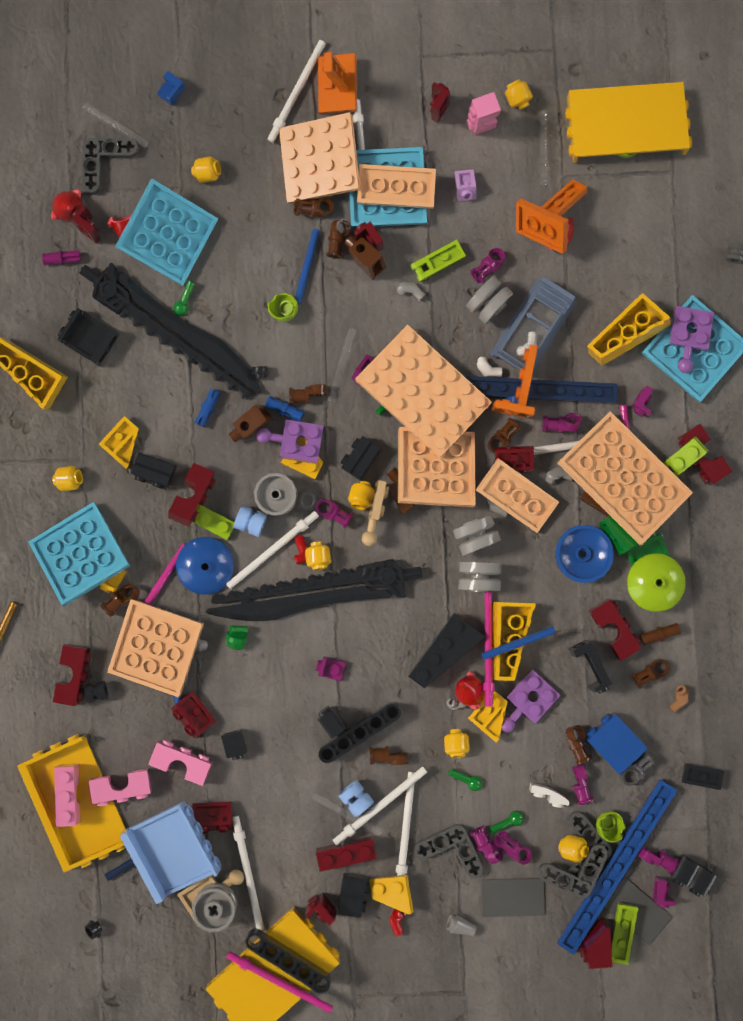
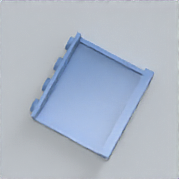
(170, 851)

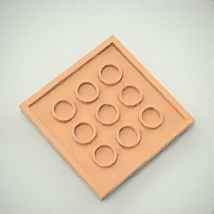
(320, 158)
(432, 479)
(155, 647)

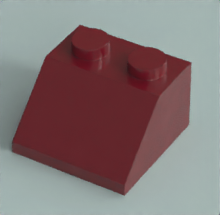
(597, 946)

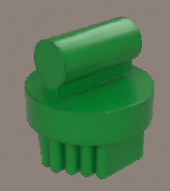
(236, 637)

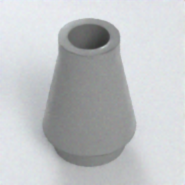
(459, 925)

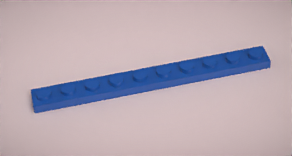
(617, 866)

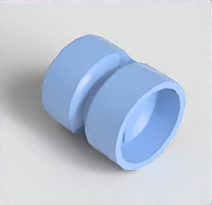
(250, 521)
(357, 805)

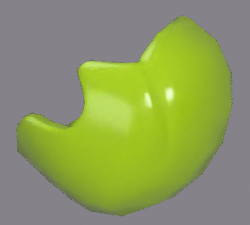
(283, 307)
(610, 826)

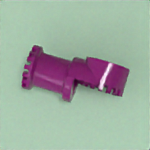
(488, 265)
(561, 424)
(332, 513)
(581, 787)
(492, 852)
(512, 852)
(659, 859)

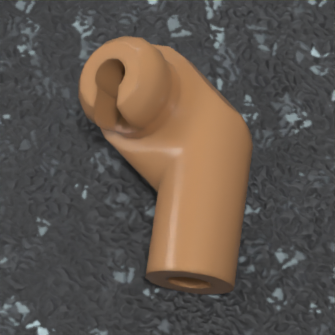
(682, 698)

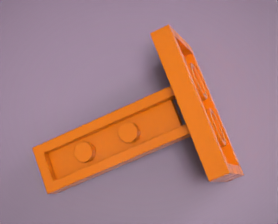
(337, 83)
(546, 222)
(520, 409)

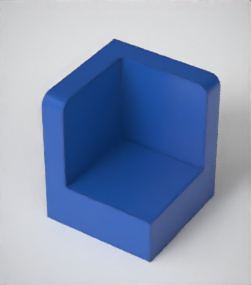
(171, 88)

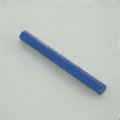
(307, 265)
(518, 643)

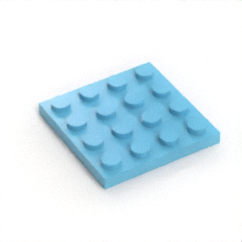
(388, 215)
(166, 232)
(708, 365)
(79, 554)

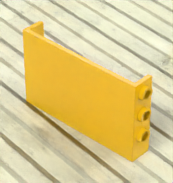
(627, 120)
(98, 826)
(253, 998)

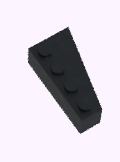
(448, 646)

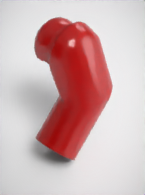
(301, 545)
(395, 920)

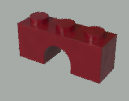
(710, 470)
(186, 509)
(625, 643)
(76, 658)
(339, 856)

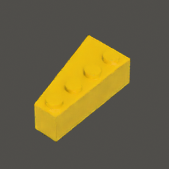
(632, 327)
(32, 374)
(508, 624)

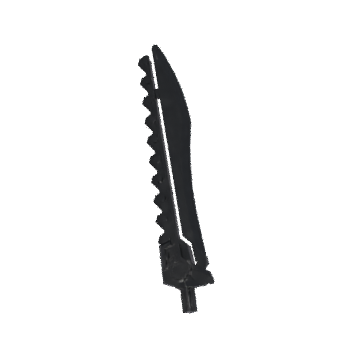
(115, 298)
(375, 574)

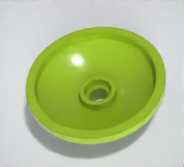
(643, 578)

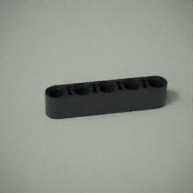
(353, 739)
(291, 969)

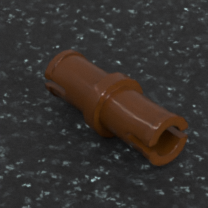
(660, 633)

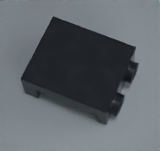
(87, 336)
(603, 680)

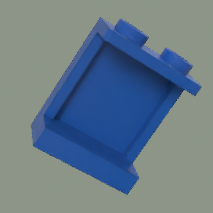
(615, 742)

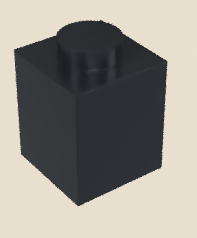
(234, 744)

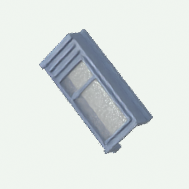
(534, 323)

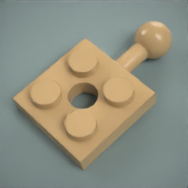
(376, 510)
(189, 894)

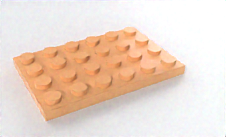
(423, 391)
(625, 478)

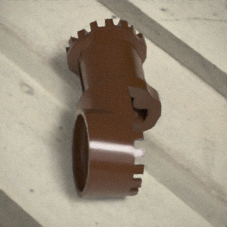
(313, 207)
(337, 239)
(302, 395)
(503, 436)
(120, 599)
(649, 673)
(577, 745)
(383, 755)

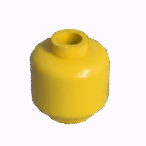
(518, 94)
(206, 169)
(67, 478)
(361, 495)
(318, 556)
(456, 744)
(573, 848)

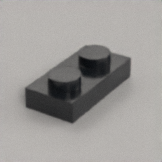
(702, 776)

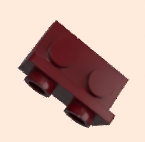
(440, 101)
(83, 223)
(369, 232)
(517, 457)
(192, 715)
(213, 816)
(323, 906)

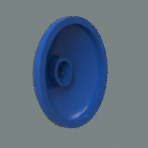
(597, 549)
(204, 551)

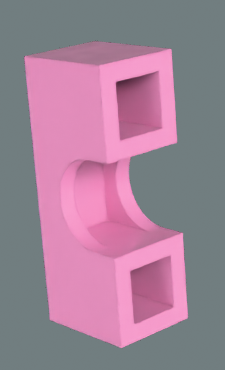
(483, 113)
(197, 765)
(103, 791)
(65, 795)

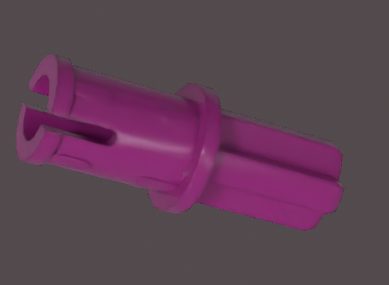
(61, 257)

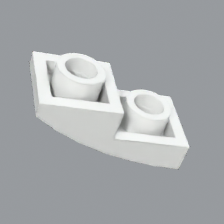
(554, 797)

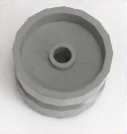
(487, 298)
(273, 483)
(476, 534)
(480, 576)
(214, 919)

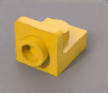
(113, 583)

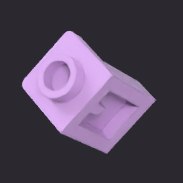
(465, 185)

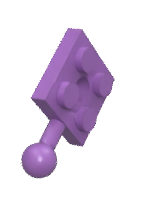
(681, 337)
(289, 447)
(519, 698)

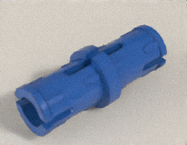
(207, 407)
(284, 409)

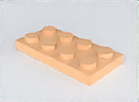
(396, 186)
(517, 495)

